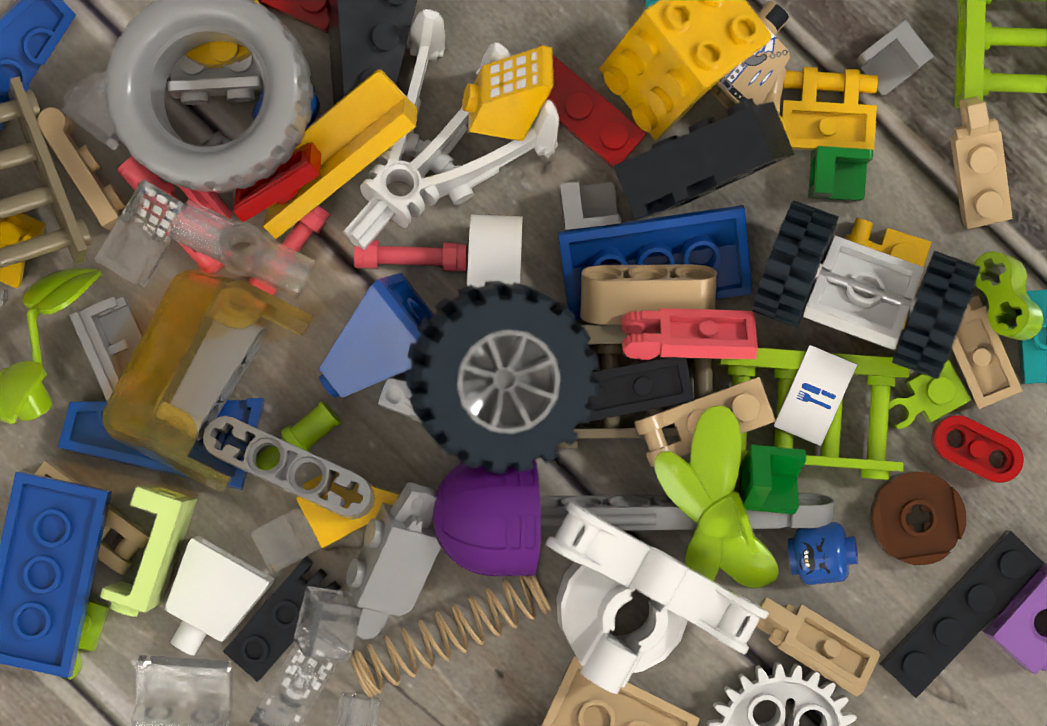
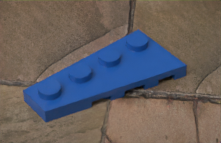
(28, 38)
(86, 435)

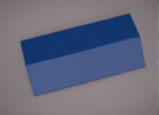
(700, 238)

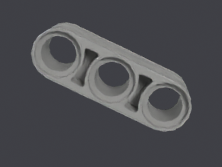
(217, 371)

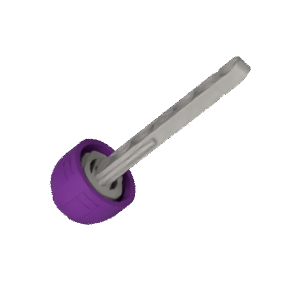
(496, 519)

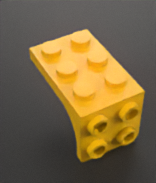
(679, 55)

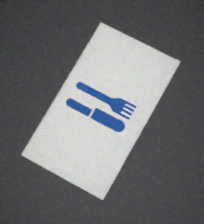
(815, 395)

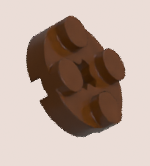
(937, 535)

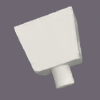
(212, 594)

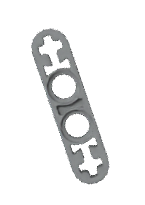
(290, 463)

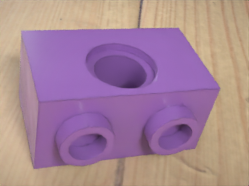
(1014, 625)

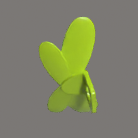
(708, 497)

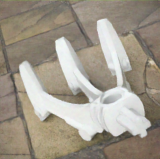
(428, 43)

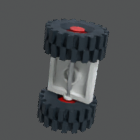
(865, 290)

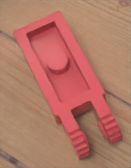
(690, 334)

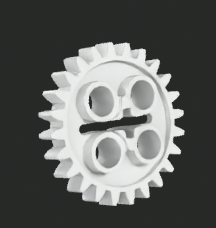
(779, 689)

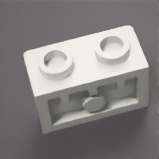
(197, 83)

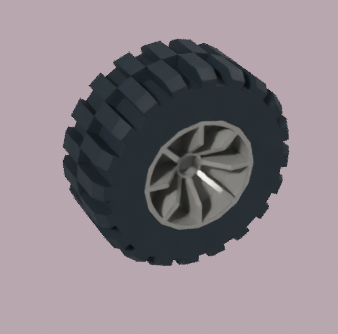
(501, 376)

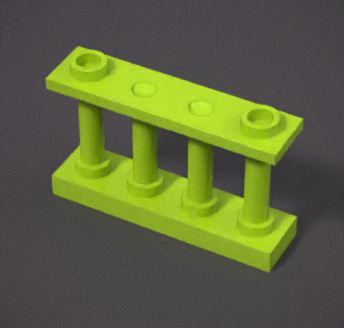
(975, 37)
(880, 375)

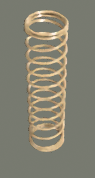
(365, 676)

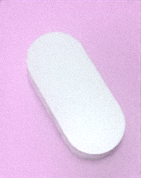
(494, 249)

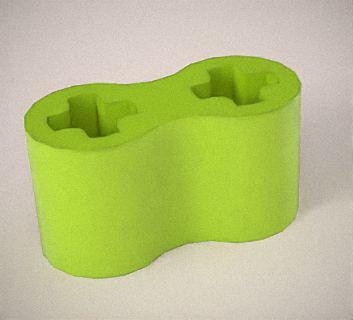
(1007, 296)

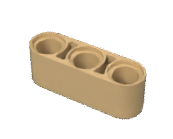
(617, 289)

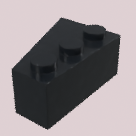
(365, 39)
(704, 159)

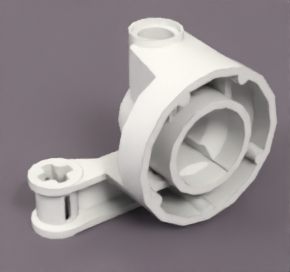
(602, 578)

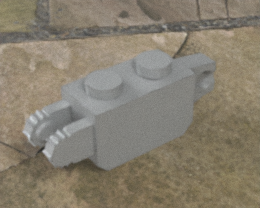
(394, 559)

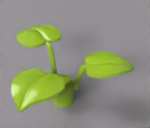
(21, 384)

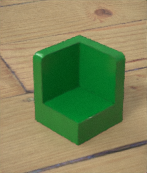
(838, 173)
(770, 479)

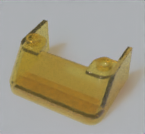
(140, 404)

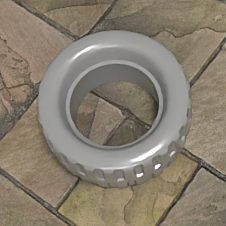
(141, 70)

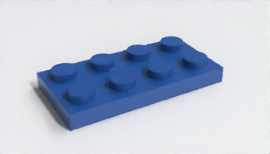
(48, 570)

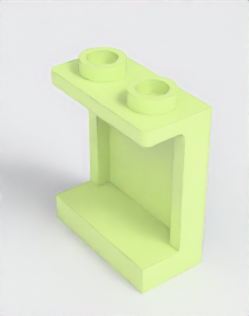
(163, 548)

